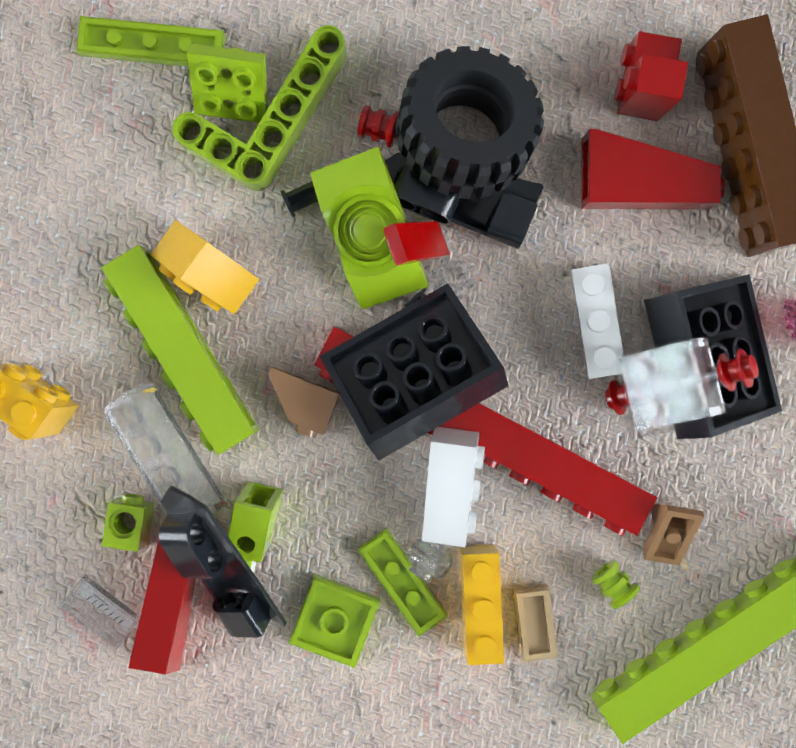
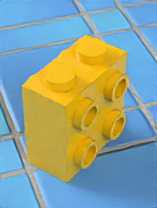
(31, 404)

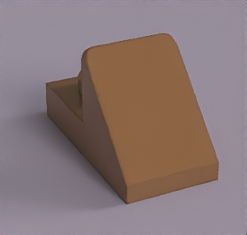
(671, 533)

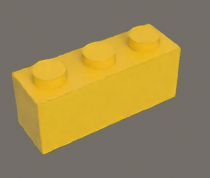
(481, 604)

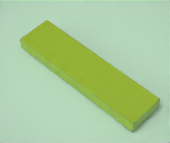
(142, 40)

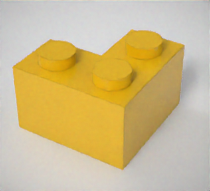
(202, 267)

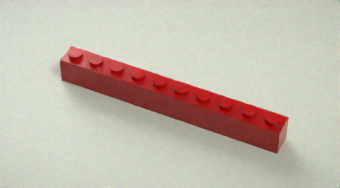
(543, 462)

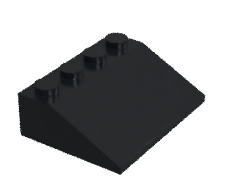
(730, 321)
(414, 371)

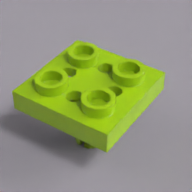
(231, 77)

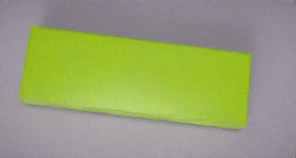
(404, 587)

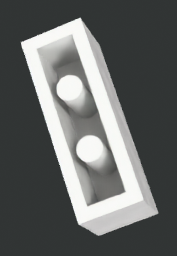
(598, 320)
(452, 486)

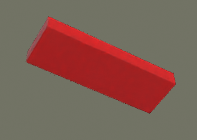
(415, 242)

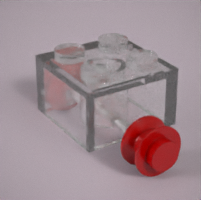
(677, 383)

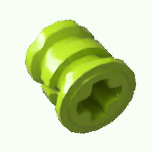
(615, 584)

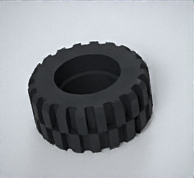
(477, 82)

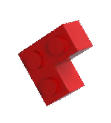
(651, 76)

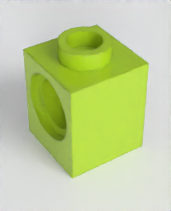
(117, 534)

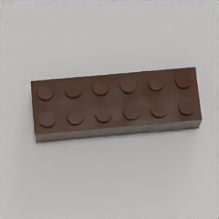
(753, 131)

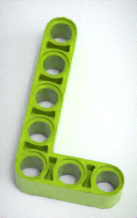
(274, 120)

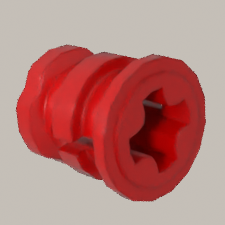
(377, 125)

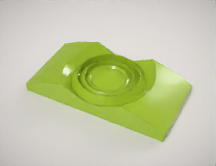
(357, 205)

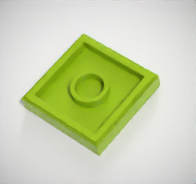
(334, 620)

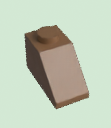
(304, 402)

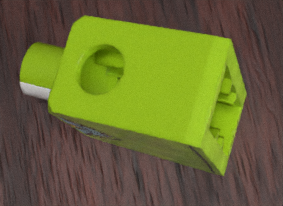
(254, 521)

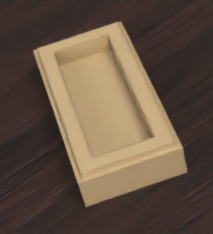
(535, 623)

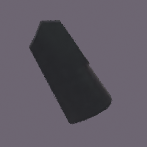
(500, 216)
(205, 552)

